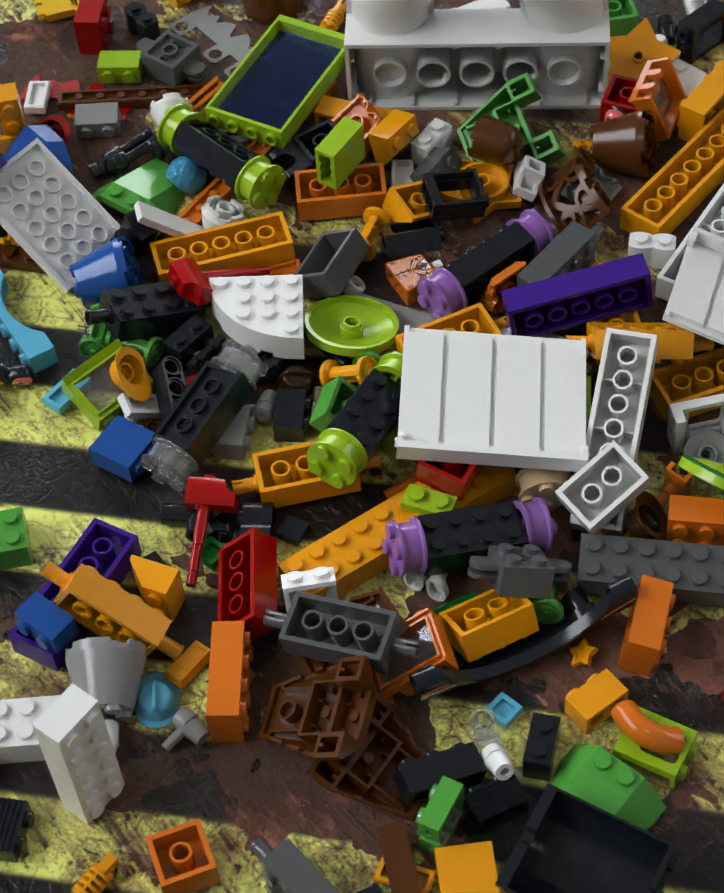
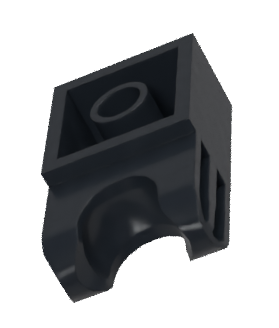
(300, 152)

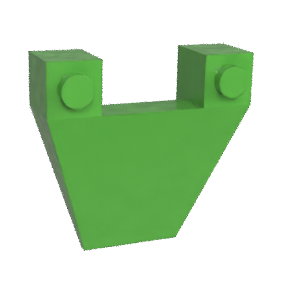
(507, 107)

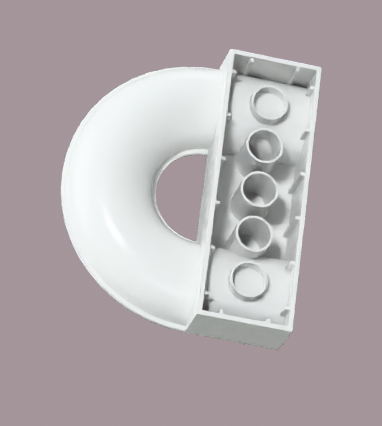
(459, 58)

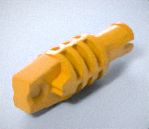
(334, 16)
(97, 876)

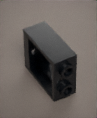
(708, 17)
(453, 180)
(411, 238)

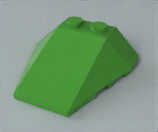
(142, 184)
(609, 785)

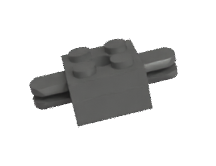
(172, 59)
(519, 570)

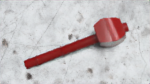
(194, 284)
(205, 495)

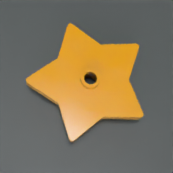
(637, 44)
(495, 184)

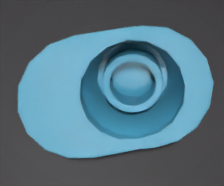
(156, 701)

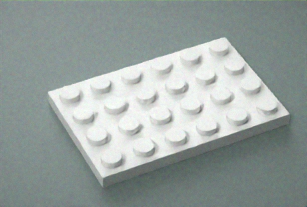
(51, 213)

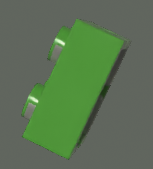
(441, 814)

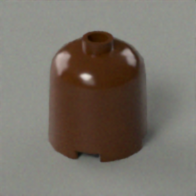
(495, 141)

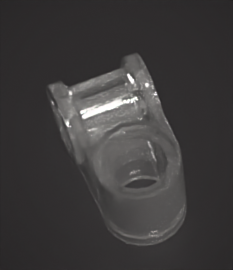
(486, 733)

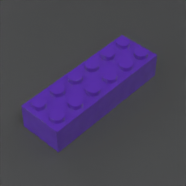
(578, 297)
(99, 546)

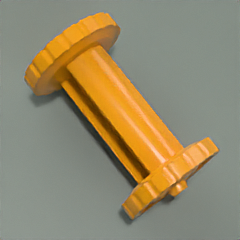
(373, 218)
(352, 373)

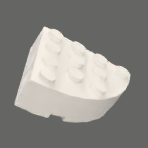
(262, 312)

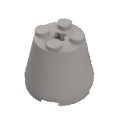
(108, 672)

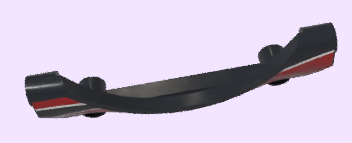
(577, 618)

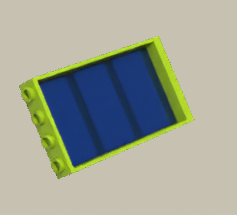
(278, 82)

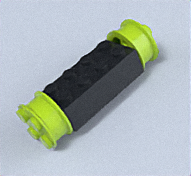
(225, 157)
(359, 425)

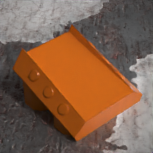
(363, 112)
(504, 280)

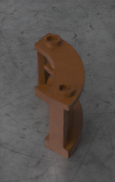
(582, 170)

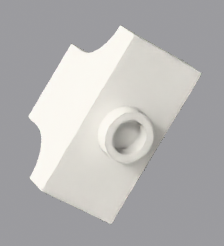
(527, 177)

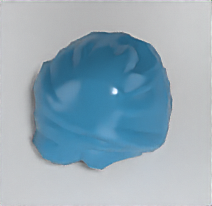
(186, 175)

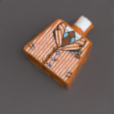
(406, 272)

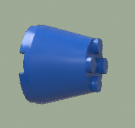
(106, 269)

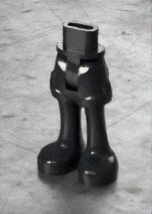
(121, 157)

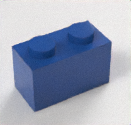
(46, 623)

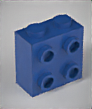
(120, 448)

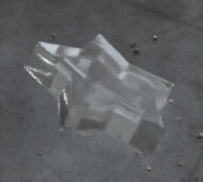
(85, 329)

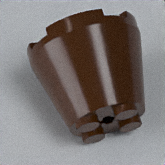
(268, 10)
(625, 144)

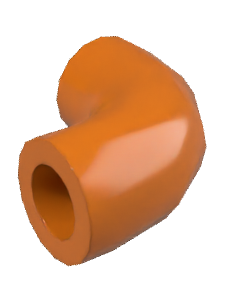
(645, 731)

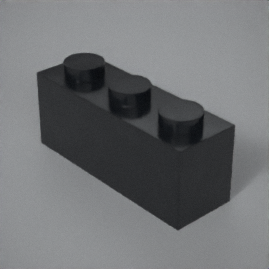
(417, 776)

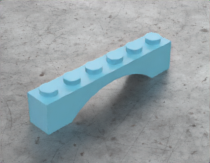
(31, 344)

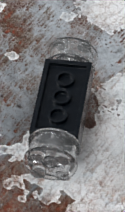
(203, 414)

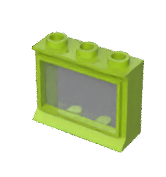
(92, 387)

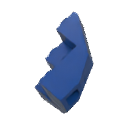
(47, 137)

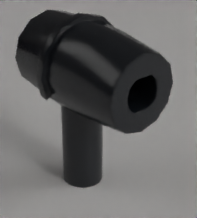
(667, 27)

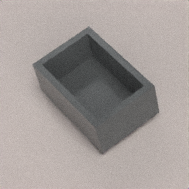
(332, 262)

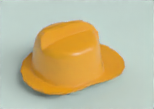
(130, 374)

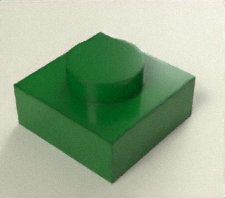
(210, 552)

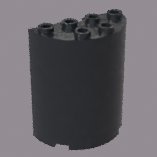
(584, 850)

